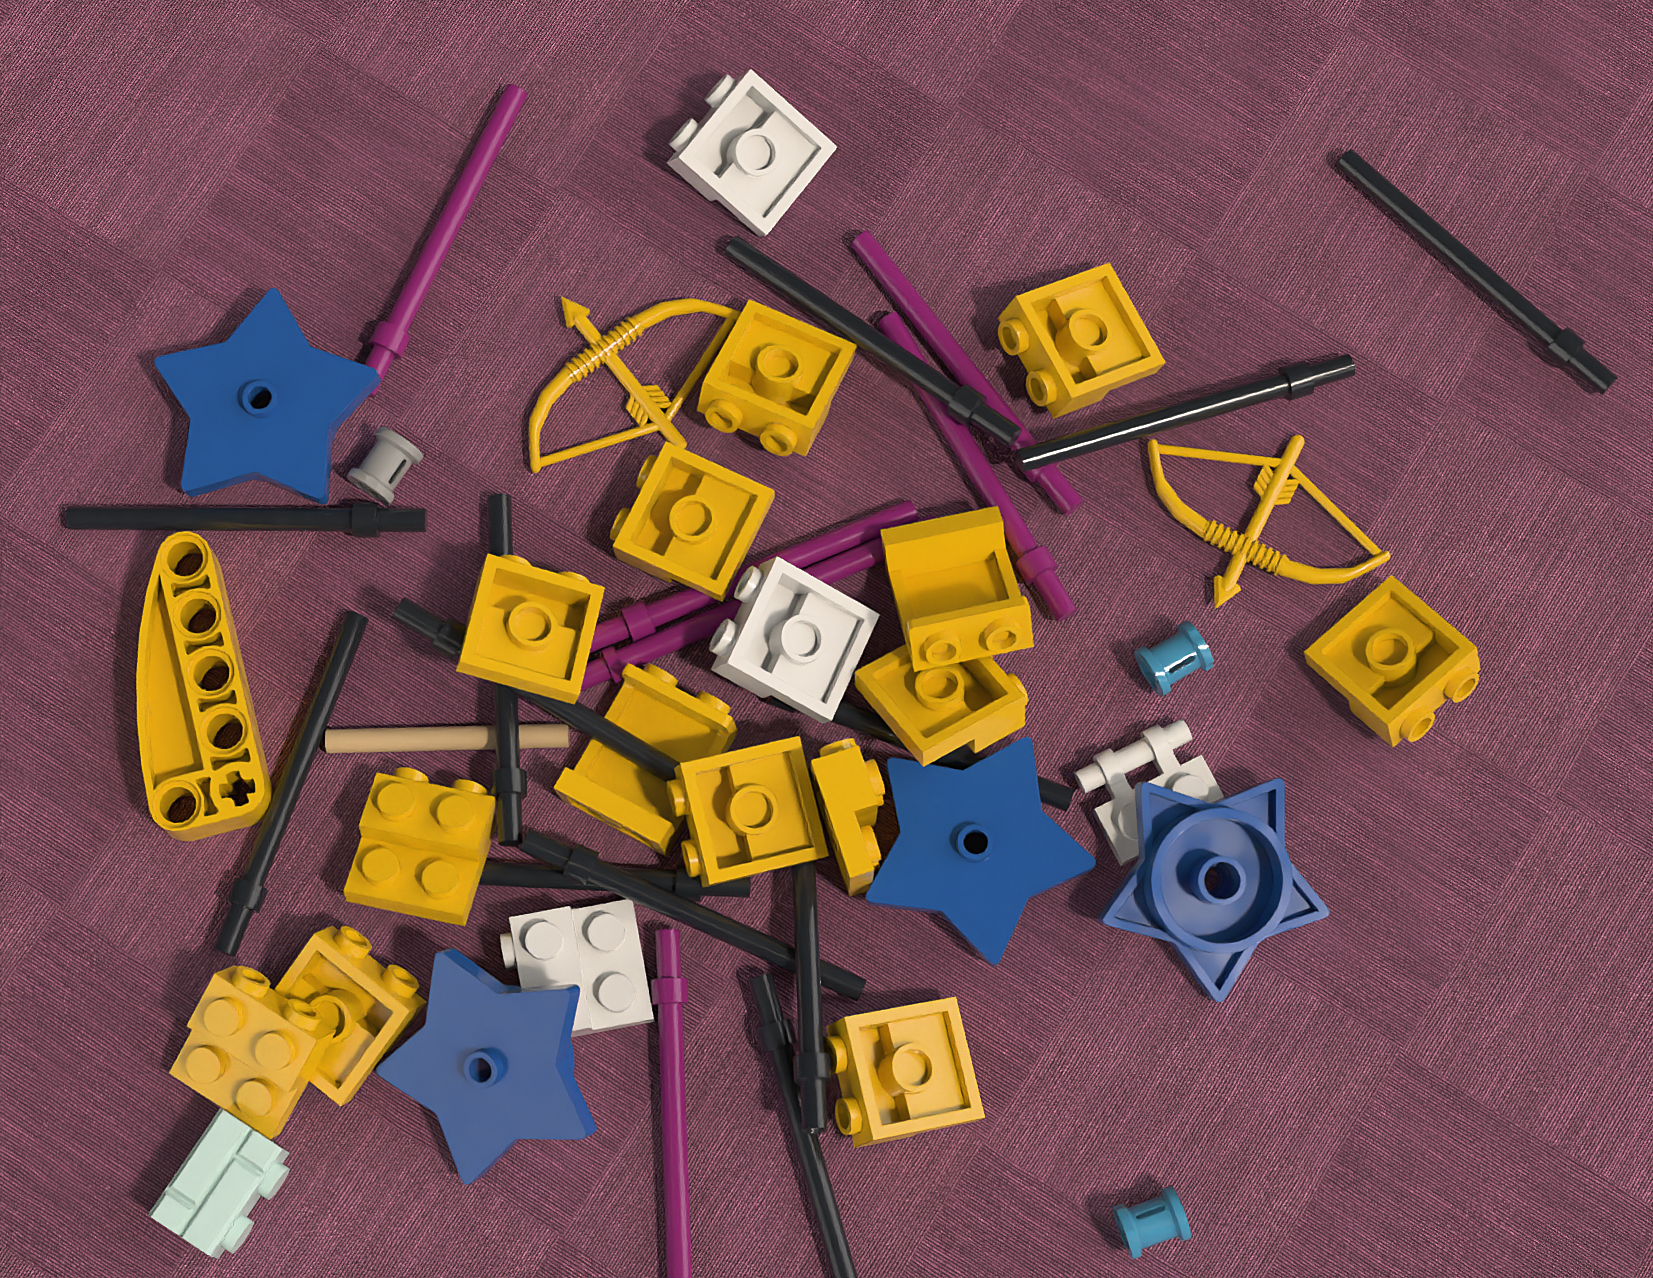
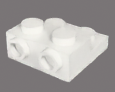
(750, 151)
(792, 638)
(589, 948)

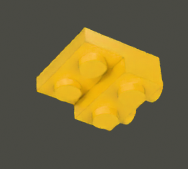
(1078, 340)
(775, 379)
(690, 521)
(530, 627)
(1396, 662)
(944, 704)
(848, 800)
(747, 812)
(422, 846)
(357, 999)
(251, 1049)
(902, 1072)

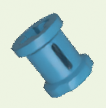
(1174, 658)
(1151, 1222)

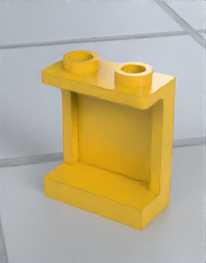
(956, 589)
(670, 721)

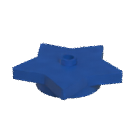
(288, 438)
(1255, 890)
(981, 891)
(492, 1064)

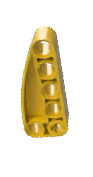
(180, 718)

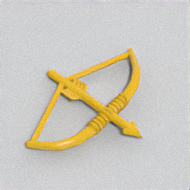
(643, 400)
(1273, 490)

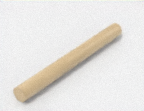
(441, 738)

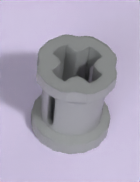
(385, 465)

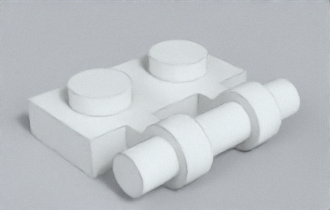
(1109, 768)

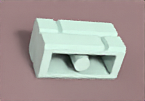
(221, 1185)

